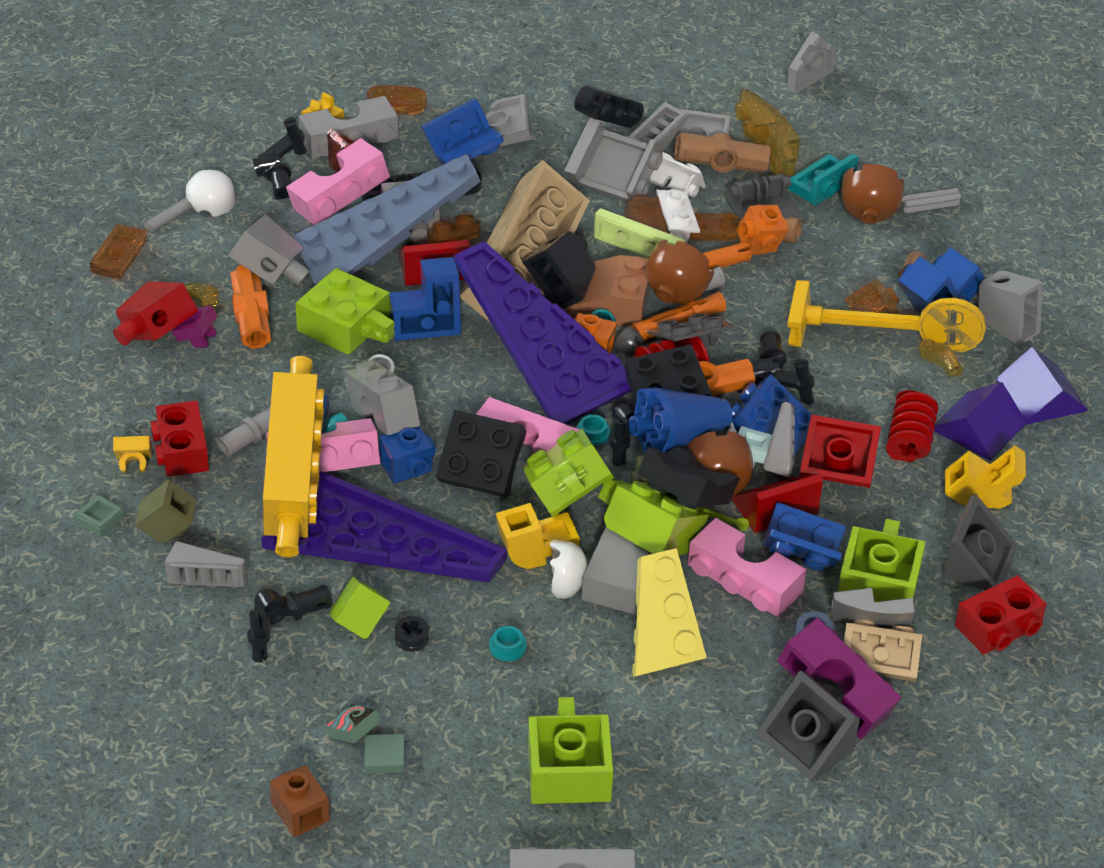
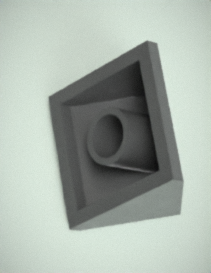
(979, 548)
(810, 727)

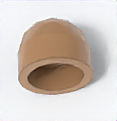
(795, 228)

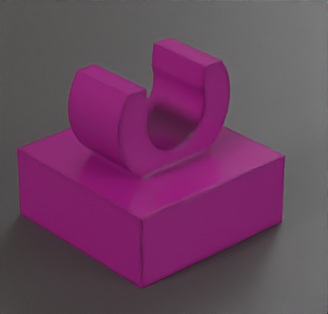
(197, 327)

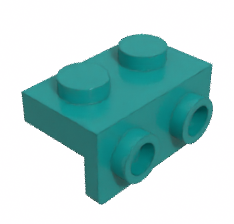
(822, 178)

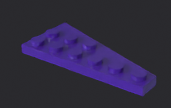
(550, 348)
(380, 532)

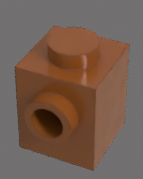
(299, 800)

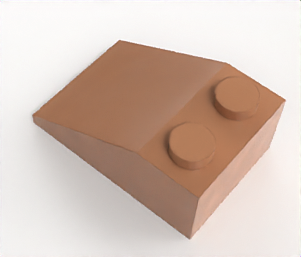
(617, 286)

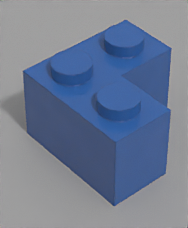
(947, 278)
(434, 308)

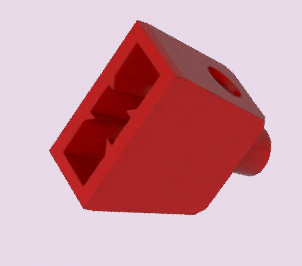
(153, 311)

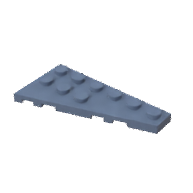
(383, 222)

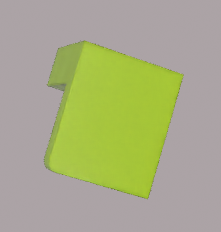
(359, 608)

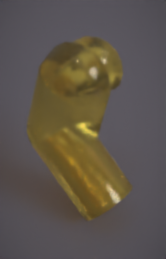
(205, 292)
(940, 355)

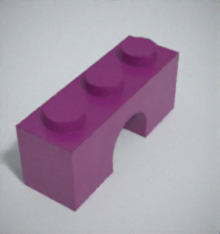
(824, 655)

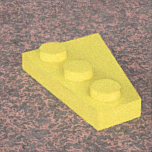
(666, 619)

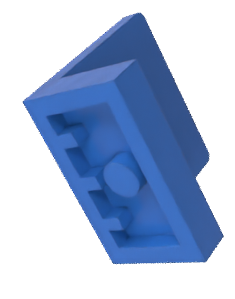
(804, 537)

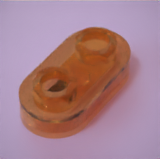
(401, 98)
(716, 227)
(461, 229)

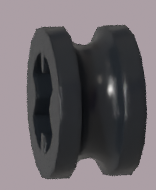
(411, 643)

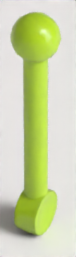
(740, 523)

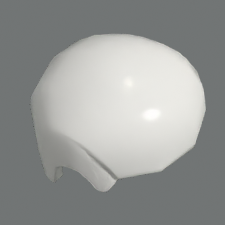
(211, 192)
(567, 568)

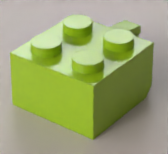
(345, 312)
(566, 471)
(650, 517)
(882, 562)
(569, 756)

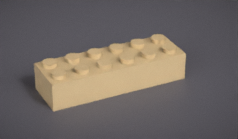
(537, 211)

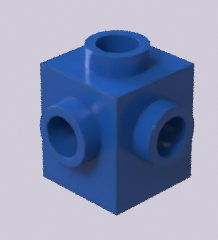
(406, 454)

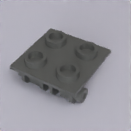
(763, 192)
(697, 325)

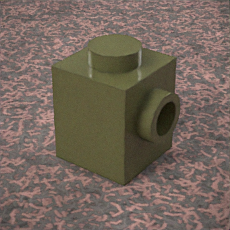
(166, 512)

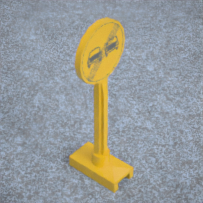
(944, 320)

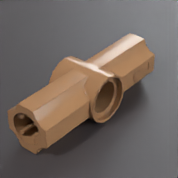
(706, 151)

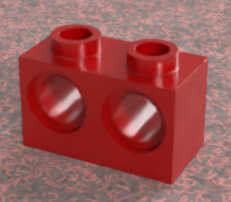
(181, 439)
(1001, 615)

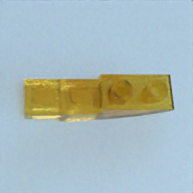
(770, 128)

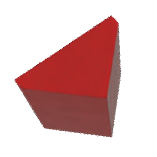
(411, 255)
(840, 450)
(796, 492)

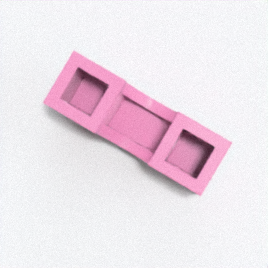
(323, 196)
(541, 431)
(349, 446)
(767, 584)

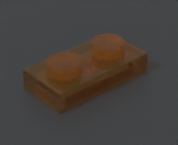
(118, 251)

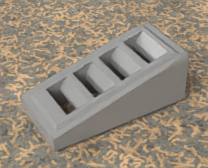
(669, 131)
(781, 448)
(202, 566)

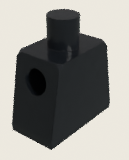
(562, 268)

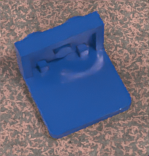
(461, 133)
(762, 406)

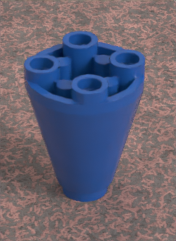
(676, 418)

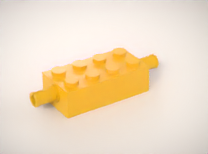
(293, 456)

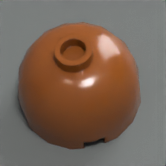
(872, 193)
(678, 272)
(725, 455)

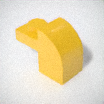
(989, 481)
(530, 539)

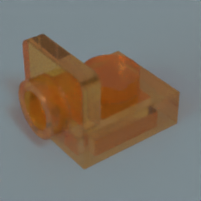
(646, 211)
(873, 298)

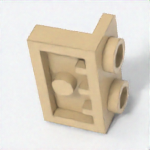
(886, 651)

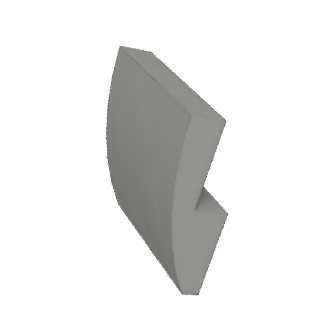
(860, 605)

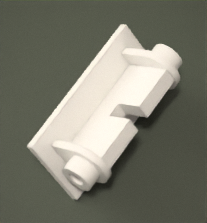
(682, 176)
(678, 213)

